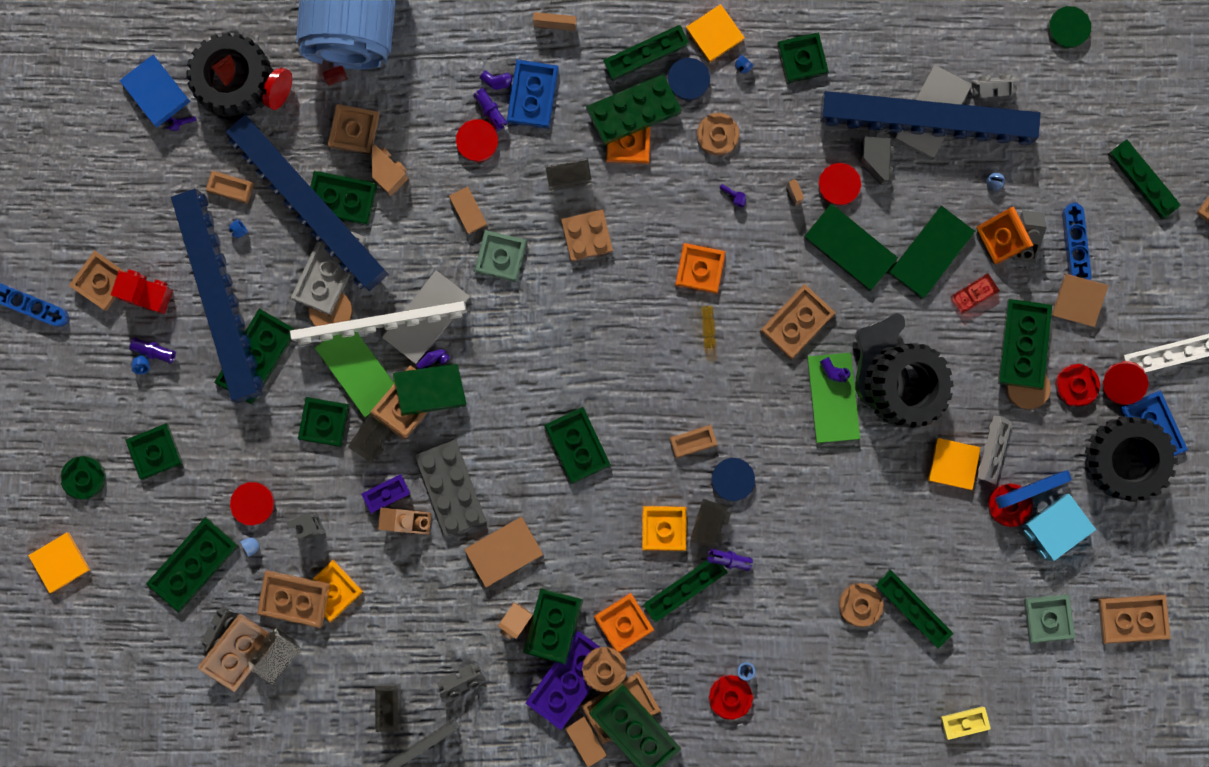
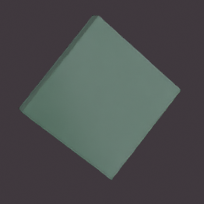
(500, 256)
(1049, 618)

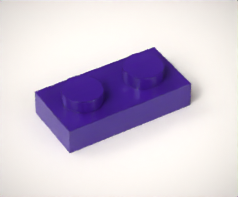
(386, 493)

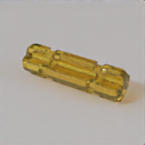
(708, 327)

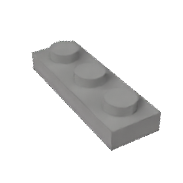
(994, 450)

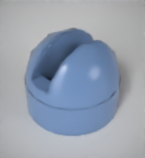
(995, 185)
(250, 546)
(742, 669)

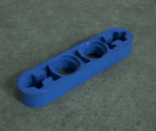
(1081, 244)
(27, 306)
(1033, 489)

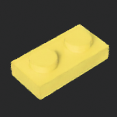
(965, 723)

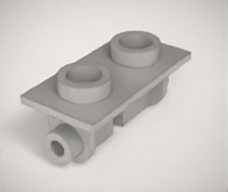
(985, 85)

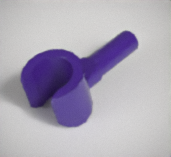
(177, 123)
(740, 197)

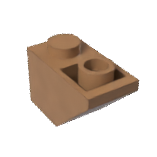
(385, 172)
(404, 521)
(514, 621)

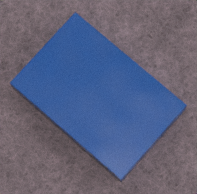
(155, 91)
(532, 94)
(1155, 409)

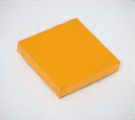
(715, 33)
(954, 464)
(663, 528)
(59, 562)
(341, 591)

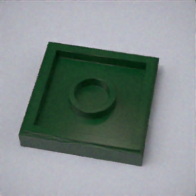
(802, 58)
(323, 422)
(154, 451)

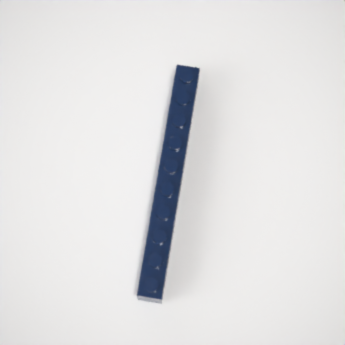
(930, 117)
(307, 203)
(217, 295)

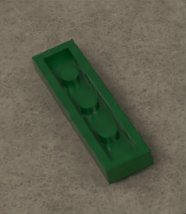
(646, 52)
(1144, 179)
(684, 589)
(913, 608)

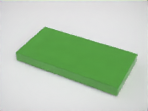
(356, 370)
(833, 401)

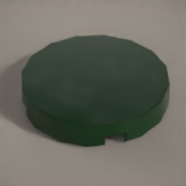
(1069, 27)
(83, 477)

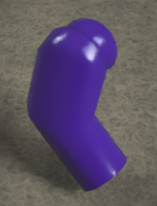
(834, 373)

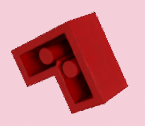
(136, 290)

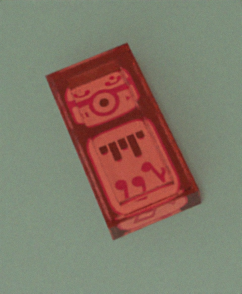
(975, 293)

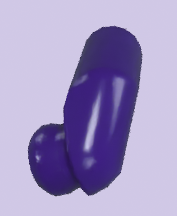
(496, 82)
(430, 357)

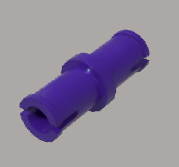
(490, 109)
(152, 350)
(730, 559)

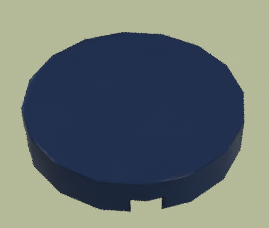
(689, 79)
(733, 479)

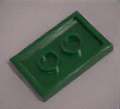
(345, 196)
(429, 389)
(577, 445)
(553, 626)

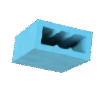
(1058, 527)

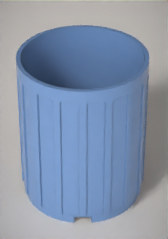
(346, 32)

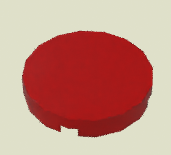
(278, 88)
(477, 140)
(839, 184)
(1125, 382)
(1077, 385)
(252, 503)
(1011, 515)
(730, 697)

